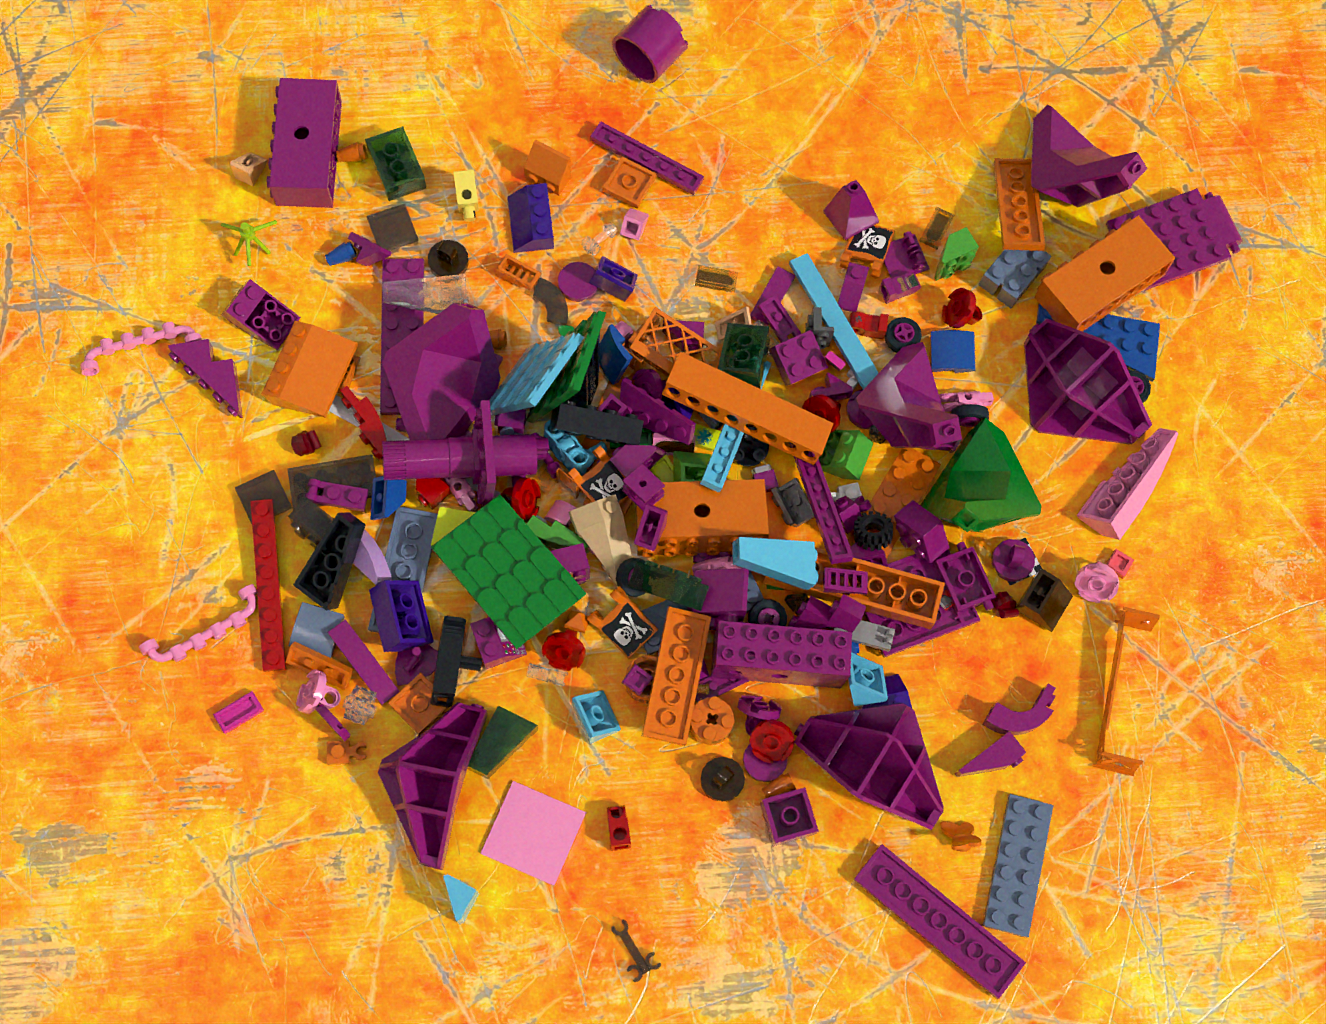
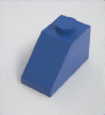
(386, 497)

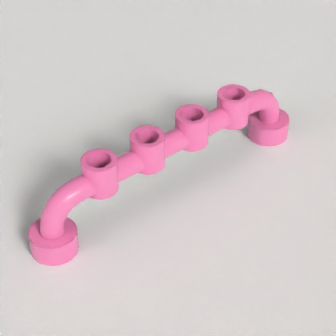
(128, 342)
(198, 640)

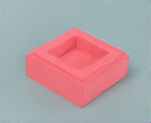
(1120, 563)

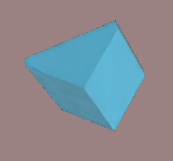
(866, 681)
(595, 715)
(461, 897)

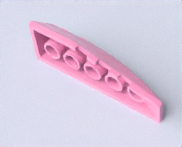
(1123, 496)

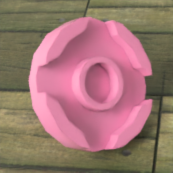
(1097, 582)
(314, 693)

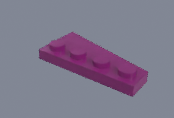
(655, 414)

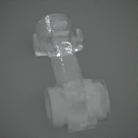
(592, 245)

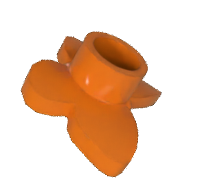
(962, 835)

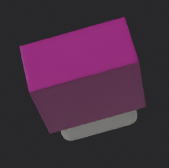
(767, 473)

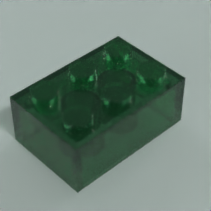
(395, 163)
(745, 352)
(669, 585)

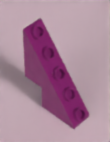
(216, 375)

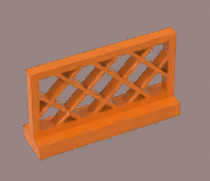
(661, 362)

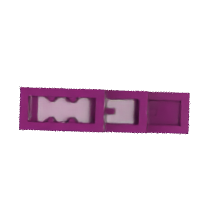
(363, 661)

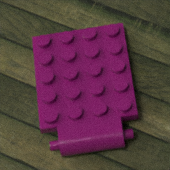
(1191, 229)
(966, 586)

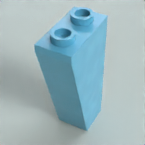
(779, 559)

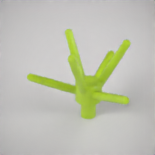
(248, 234)

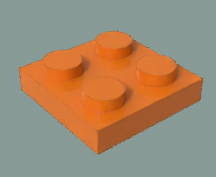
(629, 182)
(414, 704)

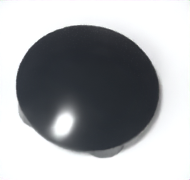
(751, 450)

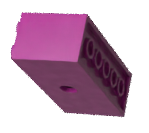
(305, 143)
(781, 654)

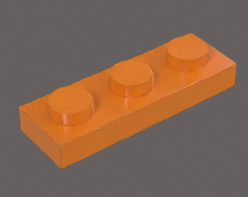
(308, 660)

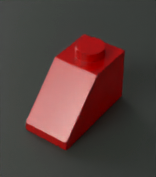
(431, 491)

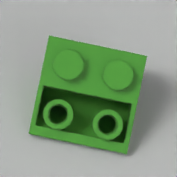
(956, 254)
(846, 454)
(689, 466)

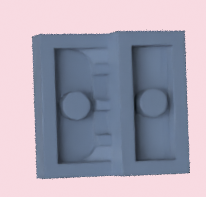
(312, 628)

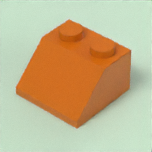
(548, 167)

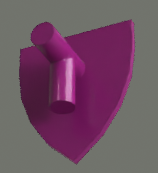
(413, 661)

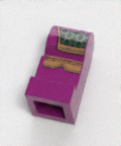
(899, 287)

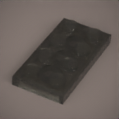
(350, 472)

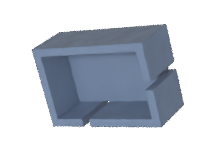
(1015, 272)

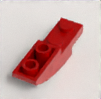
(370, 423)

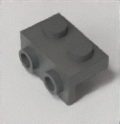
(822, 334)
(793, 503)

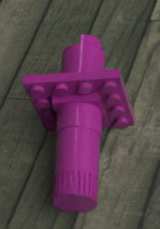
(472, 457)

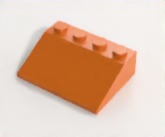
(309, 369)

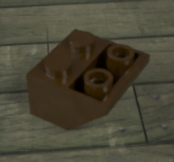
(1044, 600)

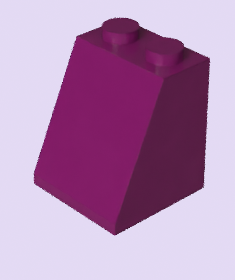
(726, 592)

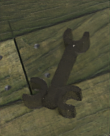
(642, 966)

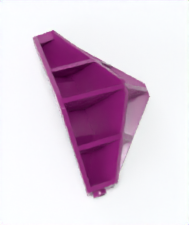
(1072, 167)
(443, 373)
(1081, 386)
(907, 404)
(877, 759)
(431, 780)

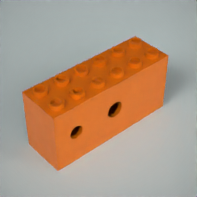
(1104, 275)
(708, 520)

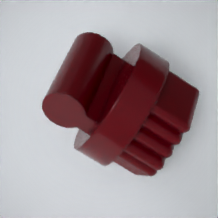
(305, 443)
(1004, 605)

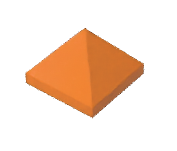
(577, 621)

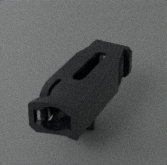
(450, 660)

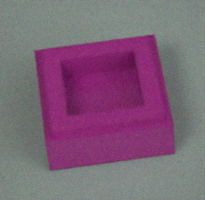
(637, 680)

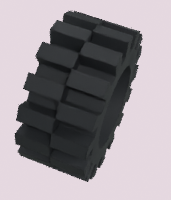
(876, 522)

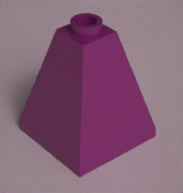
(851, 210)

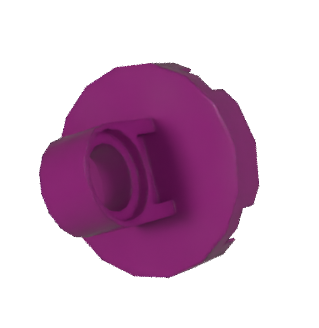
(650, 381)
(1013, 560)
(757, 710)

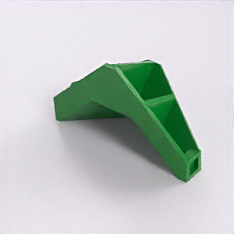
(982, 483)

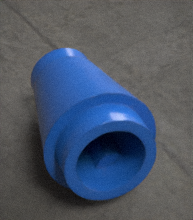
(343, 253)

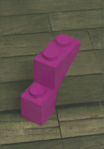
(818, 615)

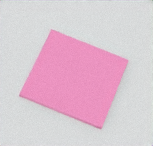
(533, 833)

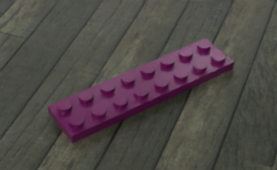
(397, 322)
(939, 921)

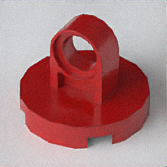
(961, 309)
(825, 408)
(524, 497)
(564, 650)
(772, 741)

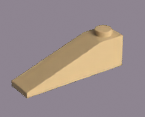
(604, 531)

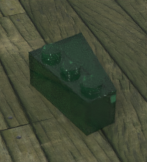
(500, 741)

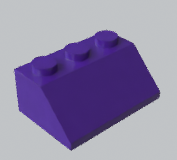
(530, 219)
(400, 615)

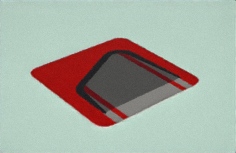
(946, 601)

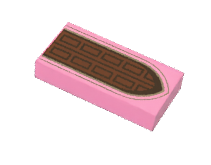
(671, 445)

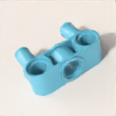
(569, 450)

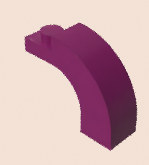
(1004, 720)

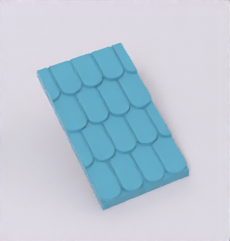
(533, 374)

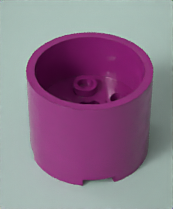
(649, 44)

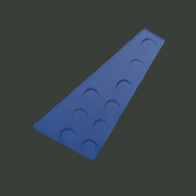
(1132, 337)

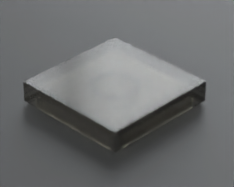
(392, 227)
(262, 488)

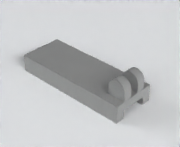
(872, 635)

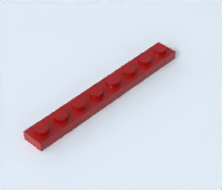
(268, 585)

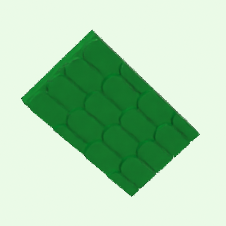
(580, 374)
(508, 571)

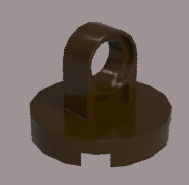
(448, 258)
(722, 779)

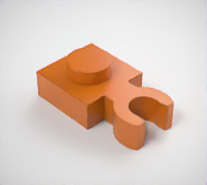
(341, 752)

